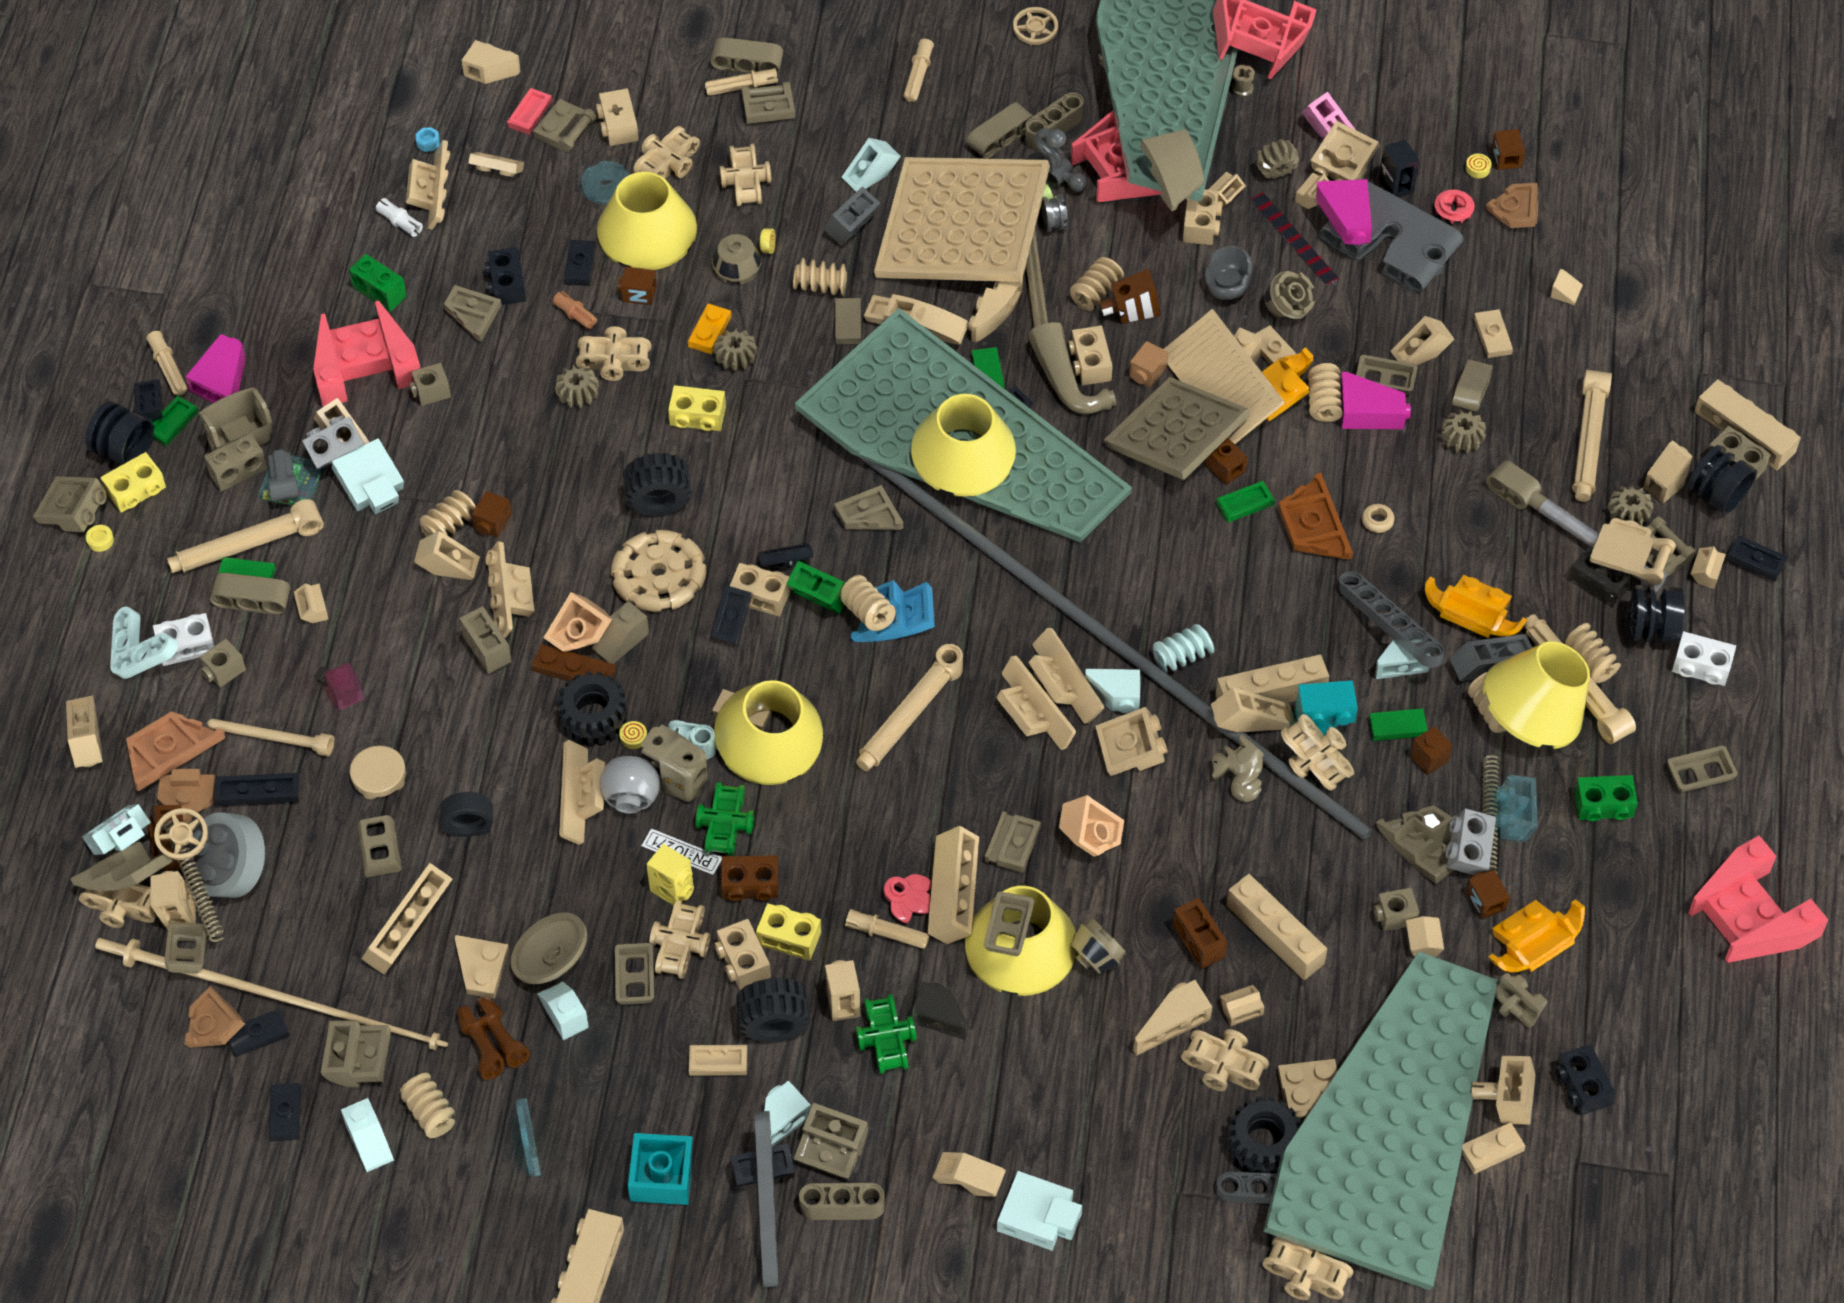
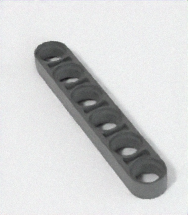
(1387, 620)
(1244, 1192)
(766, 1199)

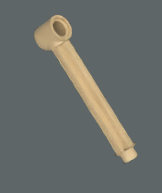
(1596, 389)
(302, 519)
(912, 705)
(1612, 722)

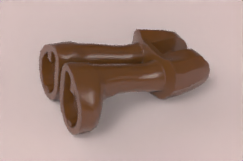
(491, 1061)

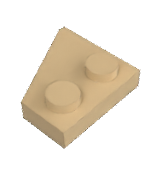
(481, 964)

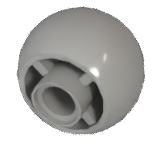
(629, 783)

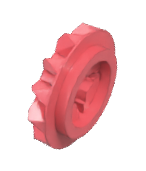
(1463, 201)

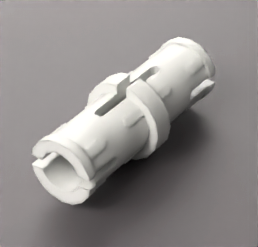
(399, 217)

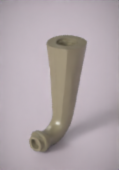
(1052, 352)

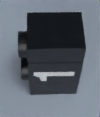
(1399, 169)

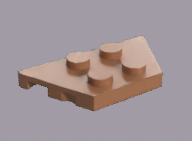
(167, 746)

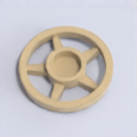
(1035, 26)
(181, 834)

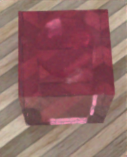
(344, 686)

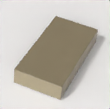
(848, 321)

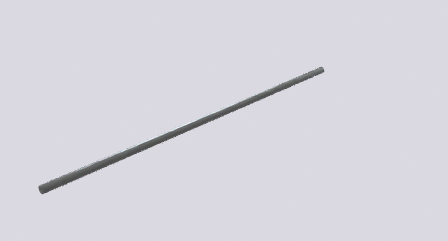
(1118, 645)

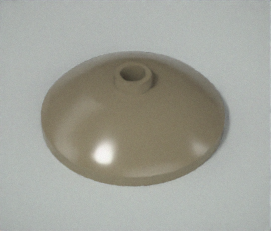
(549, 948)

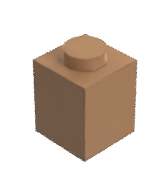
(1148, 364)

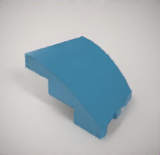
(912, 615)

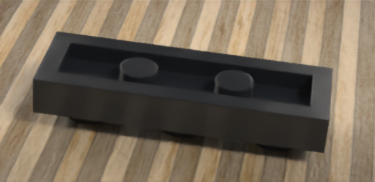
(257, 789)

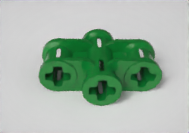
(724, 819)
(885, 1033)

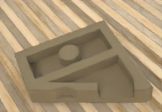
(472, 310)
(869, 511)

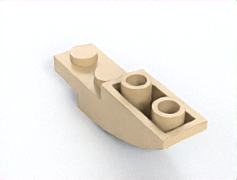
(994, 308)
(938, 321)

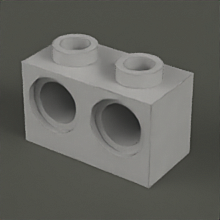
(335, 447)
(1476, 844)

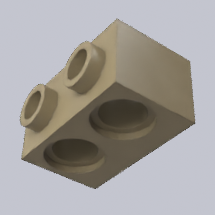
(1743, 449)
(235, 462)
(485, 640)

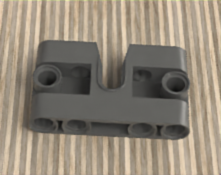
(1419, 241)

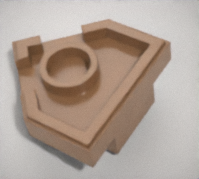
(1516, 206)
(187, 789)
(212, 1021)

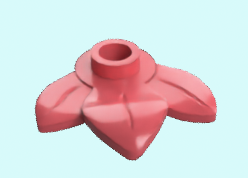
(911, 899)

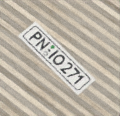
(699, 860)

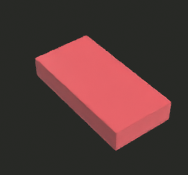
(529, 111)

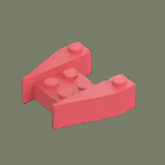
(1261, 30)
(1104, 152)
(360, 352)
(1747, 912)

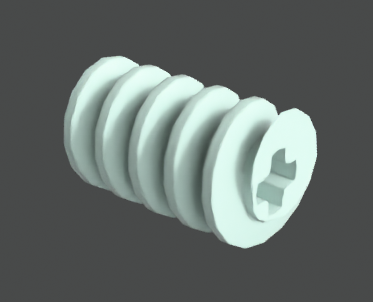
(1182, 646)

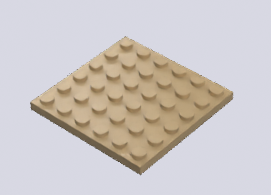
(962, 219)

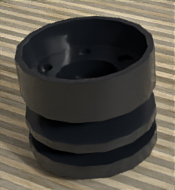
(119, 433)
(1722, 479)
(1659, 614)

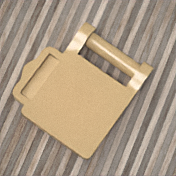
(1627, 547)

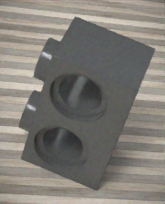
(851, 216)

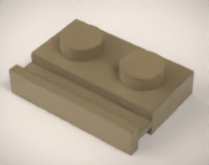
(1013, 842)

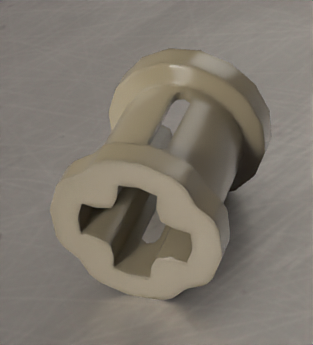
(1243, 79)

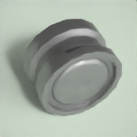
(1054, 213)

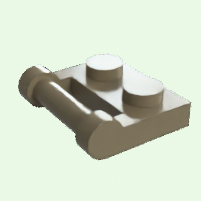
(768, 103)
(558, 122)
(1673, 563)

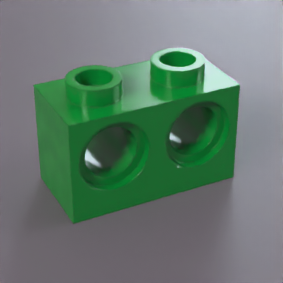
(377, 282)
(816, 587)
(1605, 791)

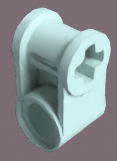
(696, 733)

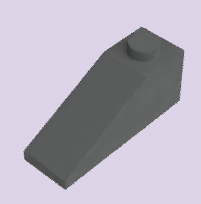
(1481, 655)

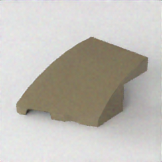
(1174, 165)
(1422, 840)
(121, 869)

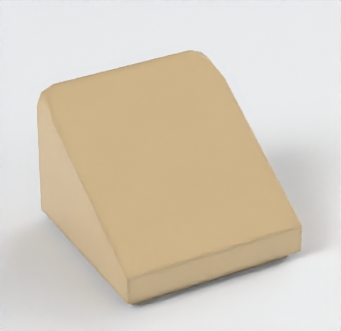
(1566, 288)

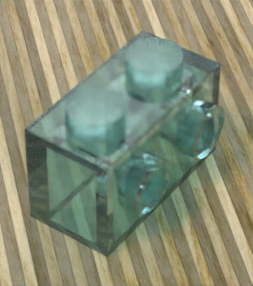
(1517, 808)

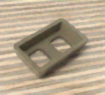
(1387, 369)
(1696, 763)
(381, 866)
(998, 926)
(185, 932)
(627, 952)

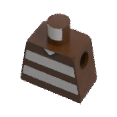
(1133, 298)

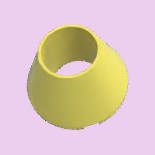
(648, 238)
(958, 465)
(1540, 694)
(763, 755)
(1044, 957)

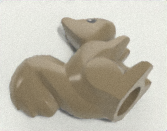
(1245, 764)

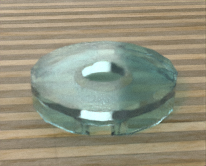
(602, 171)

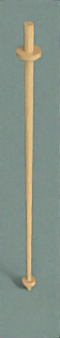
(132, 953)

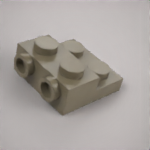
(71, 503)

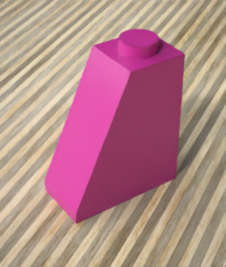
(1347, 208)
(218, 370)
(1371, 404)

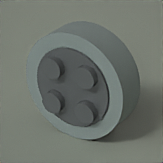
(231, 856)

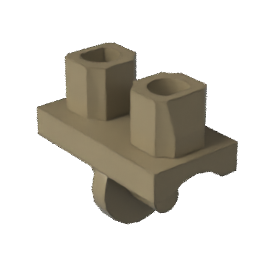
(1518, 1000)

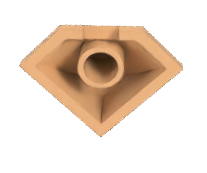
(577, 624)
(1091, 825)

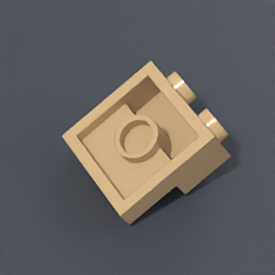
(1344, 154)
(1131, 741)
(1304, 1084)

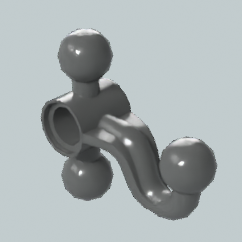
(1060, 167)

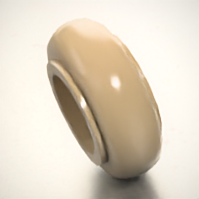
(1375, 526)

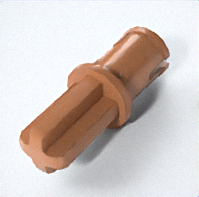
(574, 309)

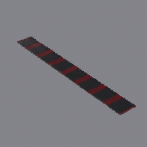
(1294, 238)

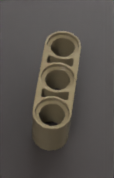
(745, 55)
(1061, 114)
(999, 131)
(1472, 385)
(250, 593)
(830, 1192)

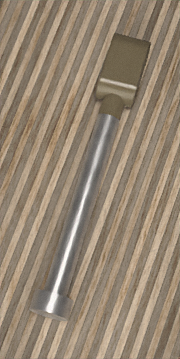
(1522, 490)

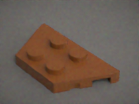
(1313, 521)

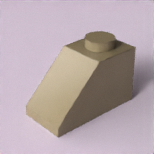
(622, 634)

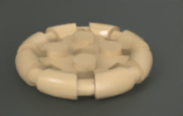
(658, 557)

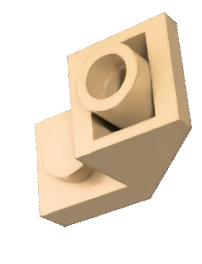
(971, 1172)

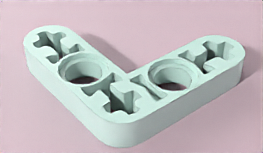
(127, 659)

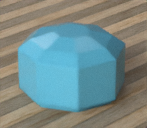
(427, 139)

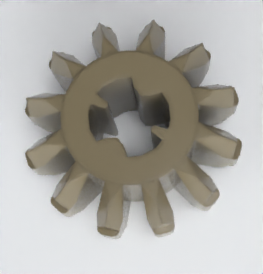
(1277, 159)
(735, 349)
(577, 386)
(1463, 431)
(1630, 505)

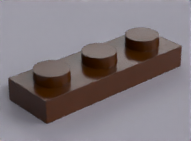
(566, 665)

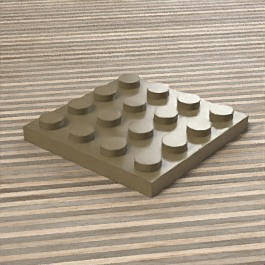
(1176, 428)

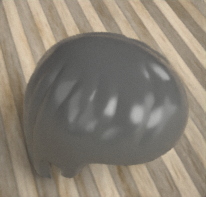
(1229, 272)

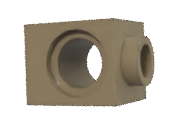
(430, 384)
(224, 654)
(1401, 900)

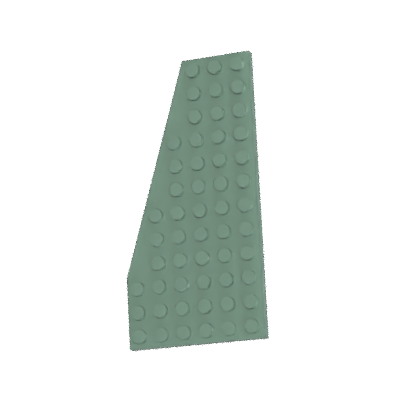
(1163, 77)
(904, 374)
(1386, 1137)

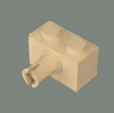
(1513, 1091)

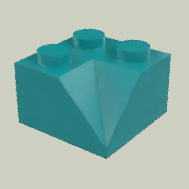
(1327, 704)
(660, 1169)

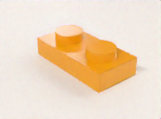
(710, 325)

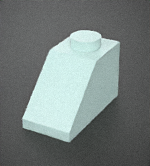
(871, 164)
(1398, 662)
(1116, 688)
(564, 1009)
(787, 1110)
(367, 1135)

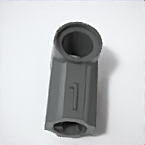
(282, 480)

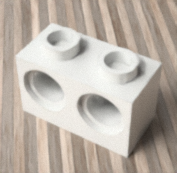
(184, 630)
(1704, 653)

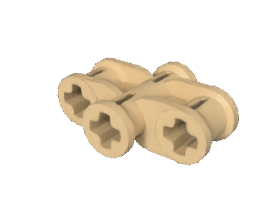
(669, 154)
(745, 174)
(613, 353)
(1317, 752)
(115, 904)
(680, 939)
(1233, 1063)
(1317, 1272)

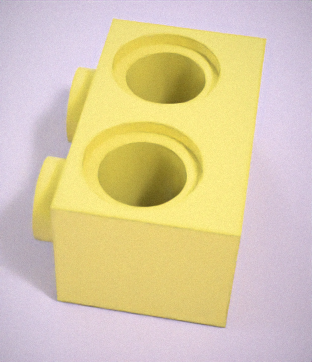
(697, 408)
(133, 482)
(670, 875)
(786, 938)

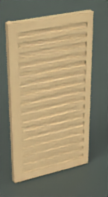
(1217, 363)

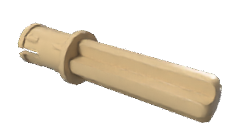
(921, 62)
(735, 83)
(163, 355)
(873, 925)

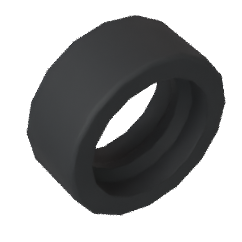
(462, 803)

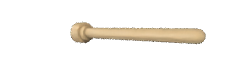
(321, 744)

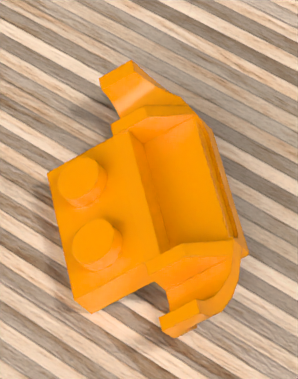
(1286, 379)
(1474, 606)
(1536, 935)

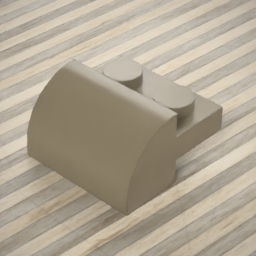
(355, 1053)
(831, 1141)

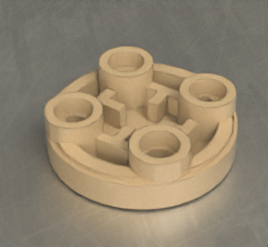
(377, 771)

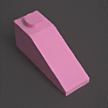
(1323, 115)

